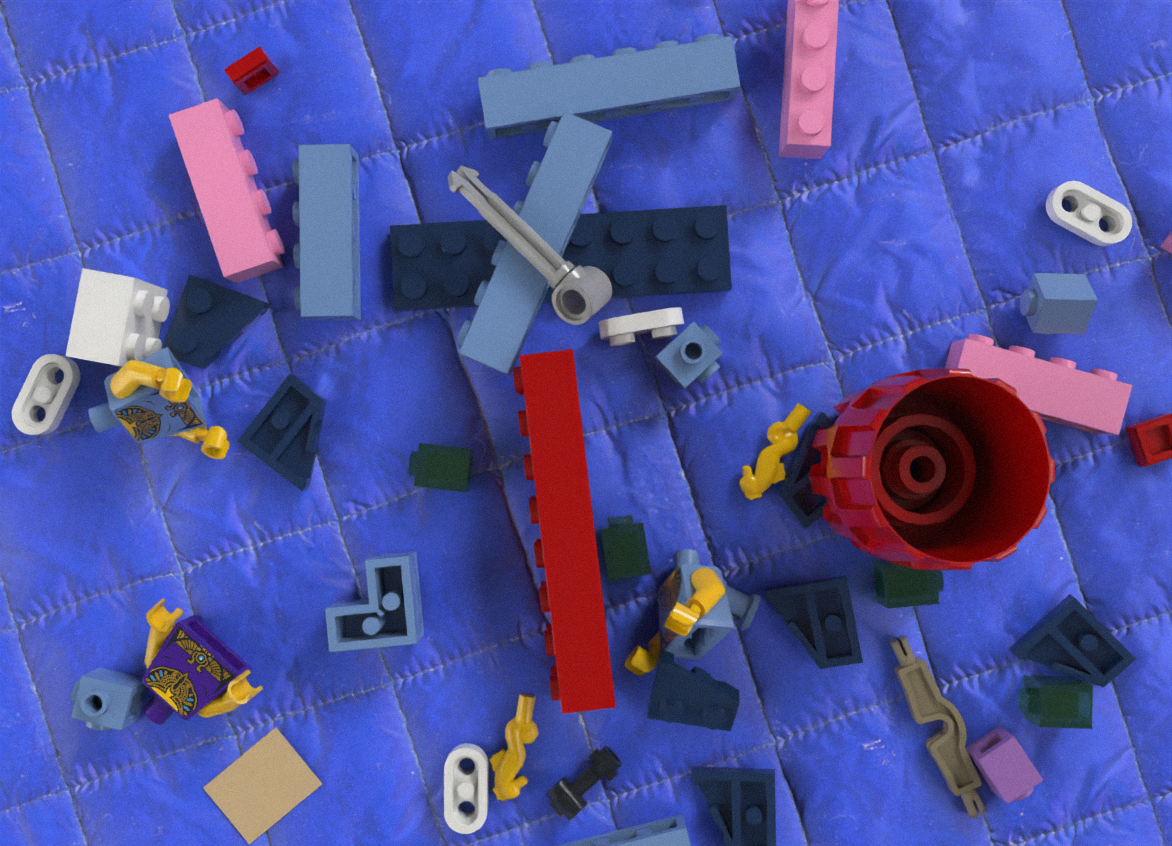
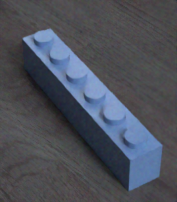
(610, 86)
(552, 210)

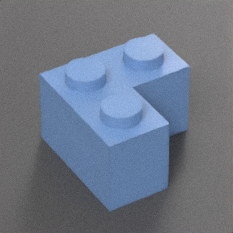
(390, 612)

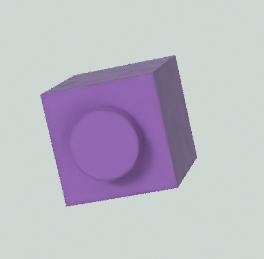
(1004, 765)

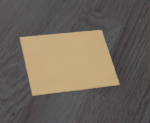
(262, 785)

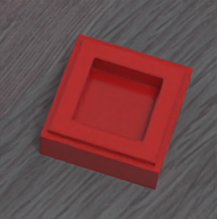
(252, 71)
(1151, 439)

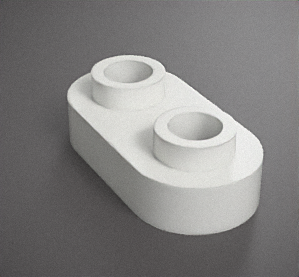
(1086, 211)
(659, 323)
(43, 391)
(466, 786)

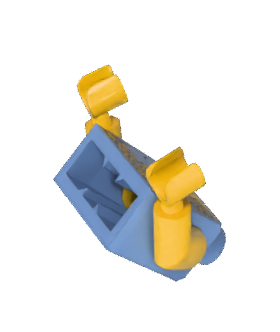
(157, 401)
(691, 614)

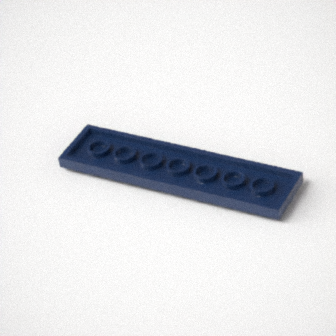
(637, 250)

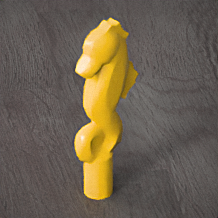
(768, 466)
(507, 763)

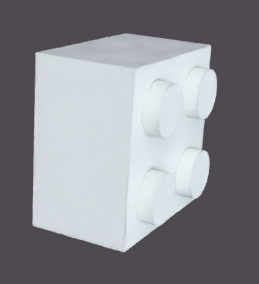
(116, 318)

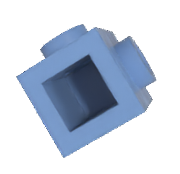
(1058, 303)
(691, 356)
(108, 699)

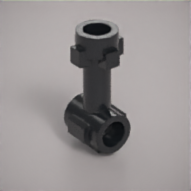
(567, 796)

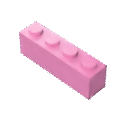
(808, 78)
(227, 191)
(1051, 387)

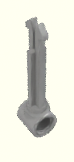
(577, 291)

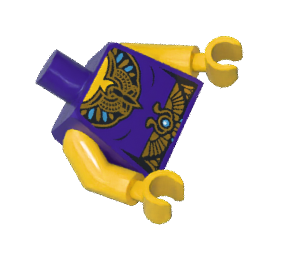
(191, 669)

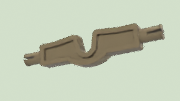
(949, 743)

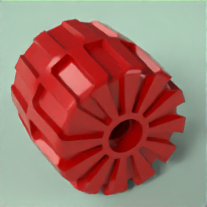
(975, 478)

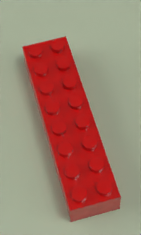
(567, 531)

